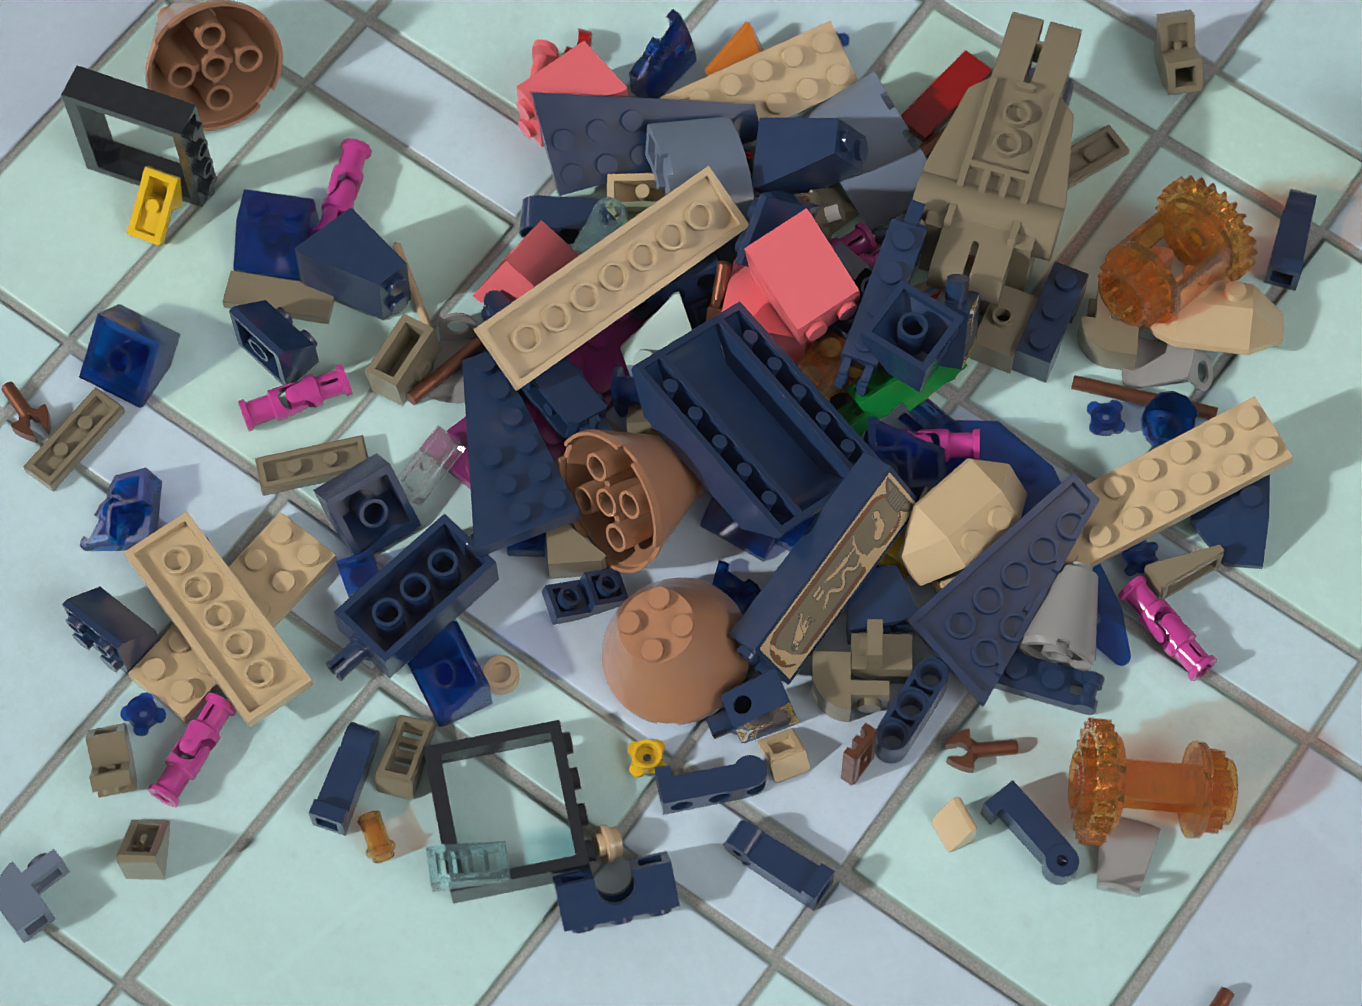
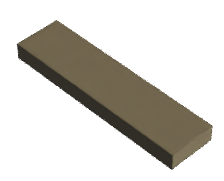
(1095, 154)

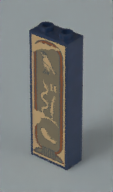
(824, 569)

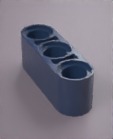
(562, 214)
(914, 693)

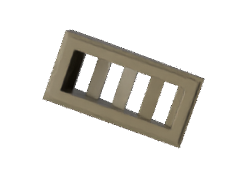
(1176, 573)
(399, 779)

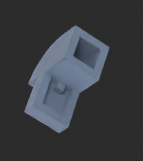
(21, 892)

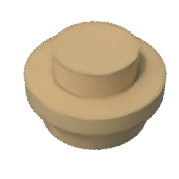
(607, 843)

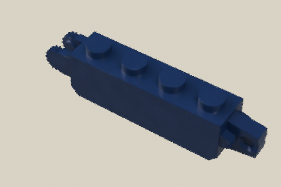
(894, 262)
(560, 391)

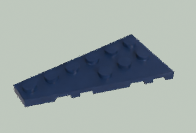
(608, 133)
(511, 471)
(991, 602)

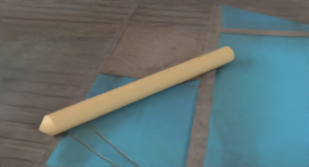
(420, 307)

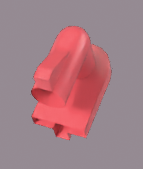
(543, 54)

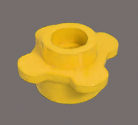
(643, 748)

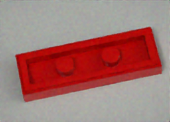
(944, 95)

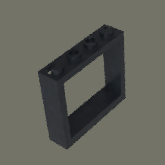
(94, 94)
(527, 875)

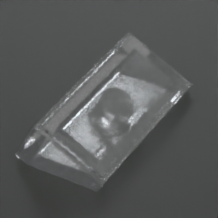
(429, 465)

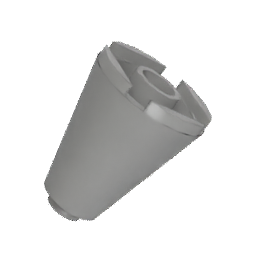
(1066, 620)

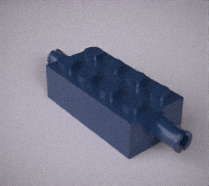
(412, 599)

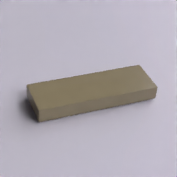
(293, 296)
(74, 439)
(309, 464)

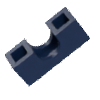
(1049, 321)
(648, 891)

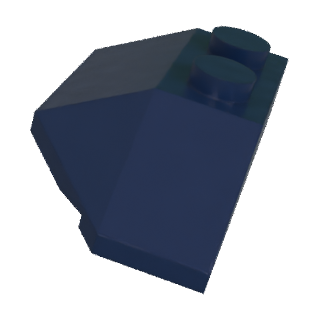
(1238, 525)

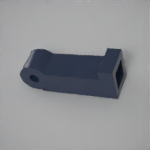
(1291, 240)
(692, 285)
(345, 779)
(711, 785)
(1034, 831)
(780, 864)

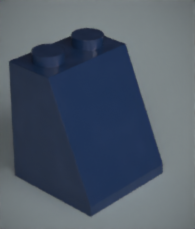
(806, 154)
(355, 267)

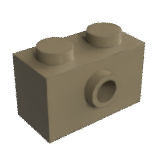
(1003, 328)
(403, 359)

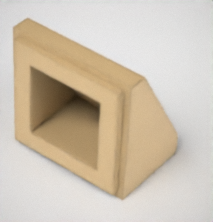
(784, 755)
(954, 825)

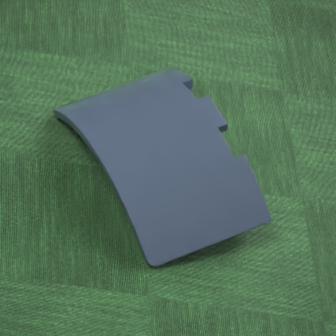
(686, 147)
(892, 160)

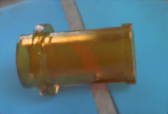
(379, 845)

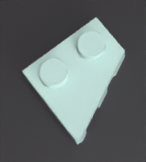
(657, 332)

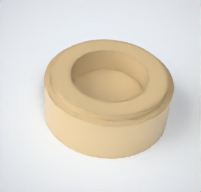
(501, 674)

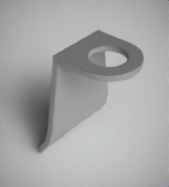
(450, 342)
(1162, 364)
(1126, 857)

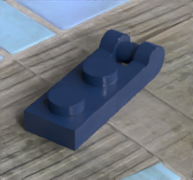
(1051, 683)

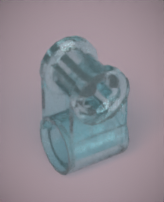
(596, 228)

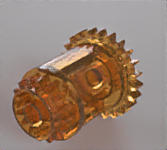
(1204, 237)
(1105, 782)

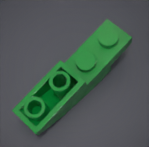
(888, 392)

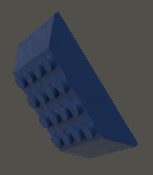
(748, 422)

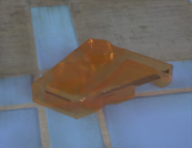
(823, 363)

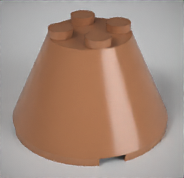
(215, 57)
(627, 493)
(673, 651)

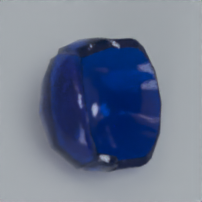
(1167, 417)

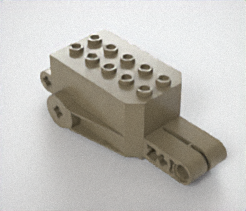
(1002, 166)

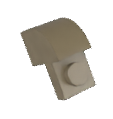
(1175, 53)
(1107, 340)
(881, 655)
(836, 691)
(111, 760)

